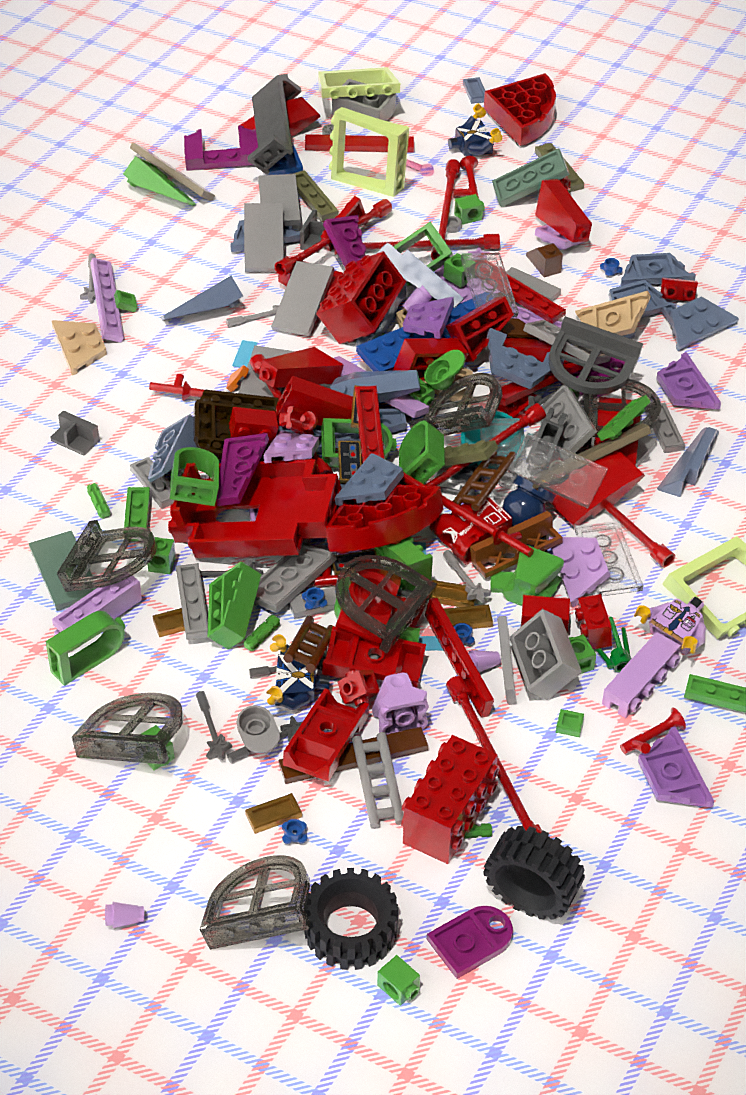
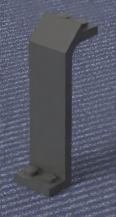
(272, 122)

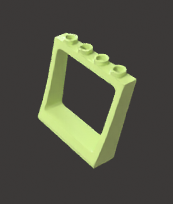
(376, 82)
(396, 158)
(676, 583)

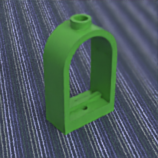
(436, 240)
(332, 426)
(430, 460)
(183, 487)
(70, 668)

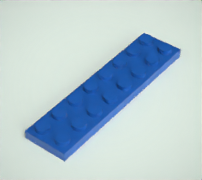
(383, 351)

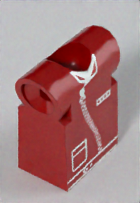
(461, 534)

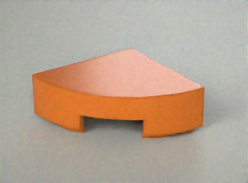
(235, 377)

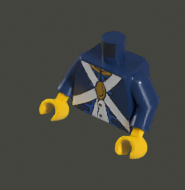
(473, 136)
(294, 684)

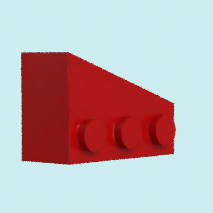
(474, 326)
(421, 352)

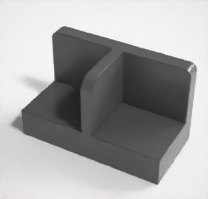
(311, 231)
(75, 433)

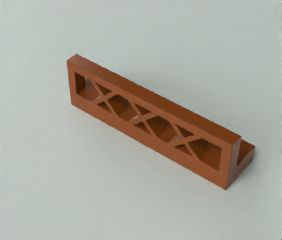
(531, 532)

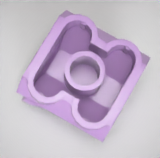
(400, 705)

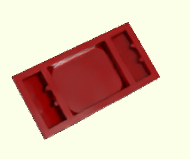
(377, 608)

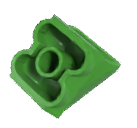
(534, 576)

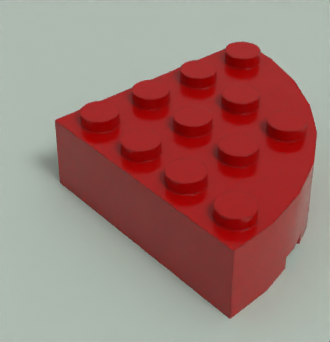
(523, 107)
(383, 521)

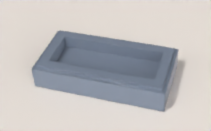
(474, 89)

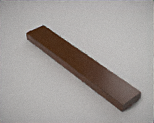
(400, 745)

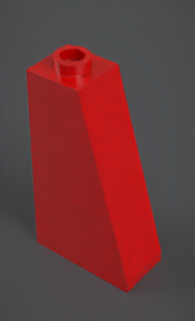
(562, 212)
(306, 364)
(316, 399)

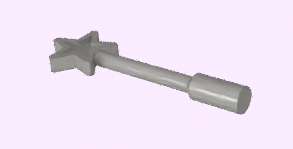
(89, 293)
(240, 319)
(474, 591)

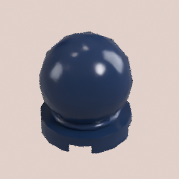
(526, 501)

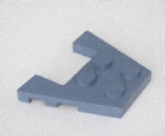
(655, 305)
(513, 365)

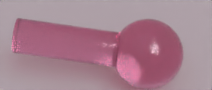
(425, 169)

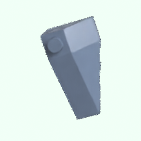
(214, 298)
(389, 383)
(171, 439)

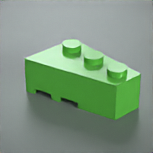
(409, 555)
(232, 604)

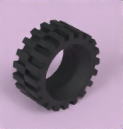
(534, 872)
(354, 891)

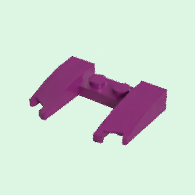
(198, 159)

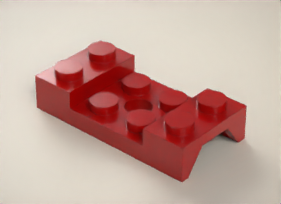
(352, 652)
(319, 751)

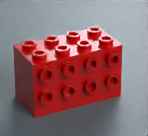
(361, 297)
(449, 798)

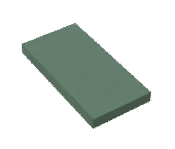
(529, 177)
(49, 556)

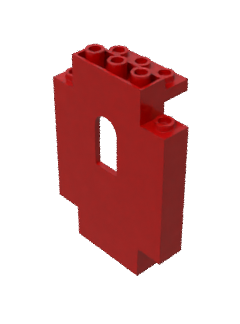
(292, 506)

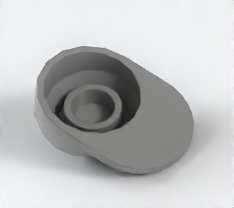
(258, 729)

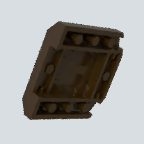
(213, 415)

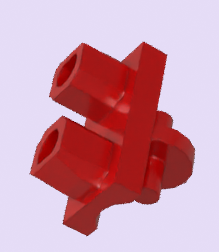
(678, 289)
(298, 420)

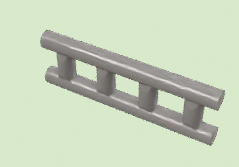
(385, 767)

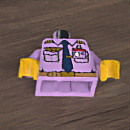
(677, 622)

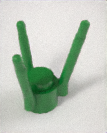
(619, 656)

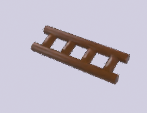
(485, 488)
(299, 644)

